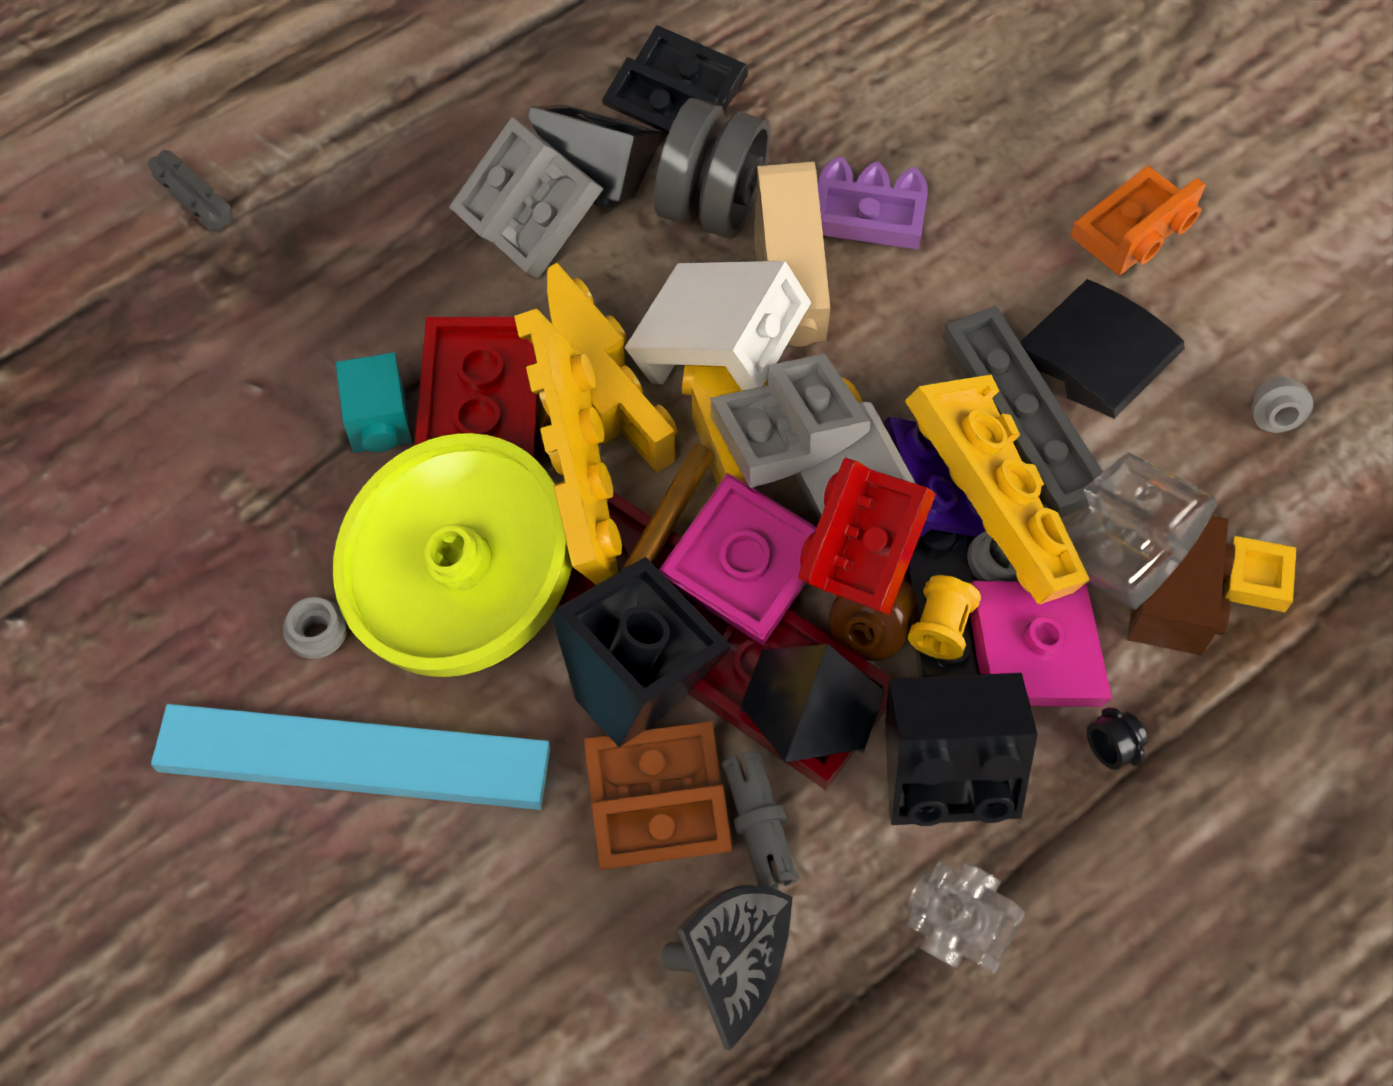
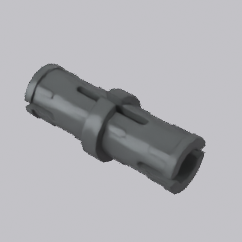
(760, 820)

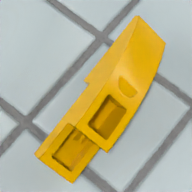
(617, 390)

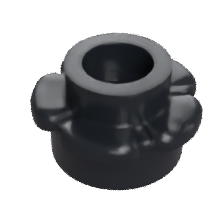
(1117, 738)

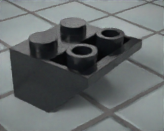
(958, 748)

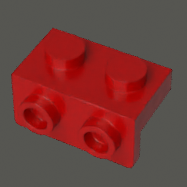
(865, 535)

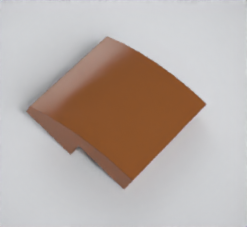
(657, 796)

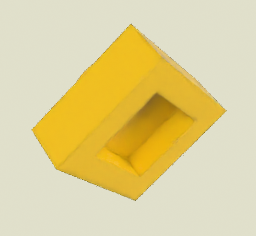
(1261, 574)

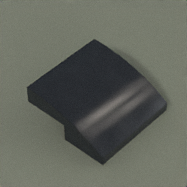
(669, 74)
(1102, 347)

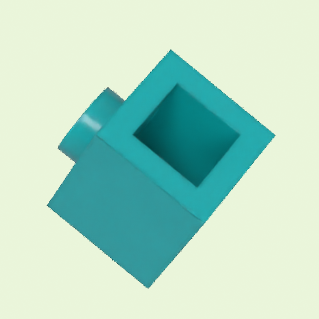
(373, 403)

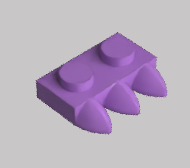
(870, 207)

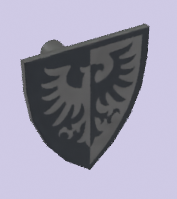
(735, 952)

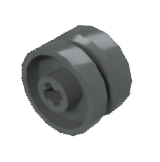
(711, 167)

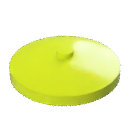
(452, 555)

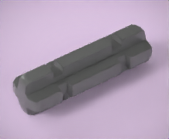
(191, 190)

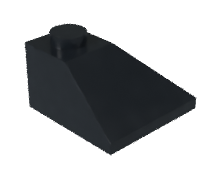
(602, 147)
(634, 649)

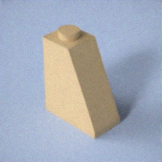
(791, 231)

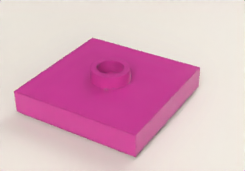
(741, 558)
(1047, 642)

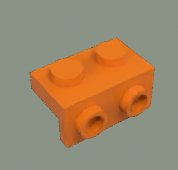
(1137, 219)

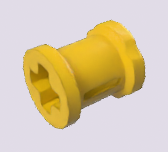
(944, 617)

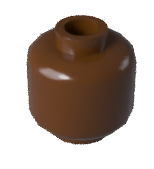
(873, 633)

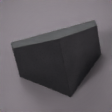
(811, 702)

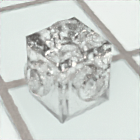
(963, 916)

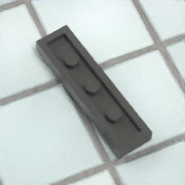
(1047, 437)

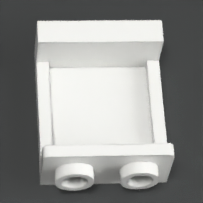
(720, 317)

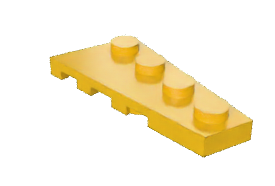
(572, 443)
(1003, 489)

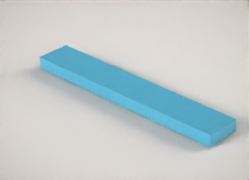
(352, 756)

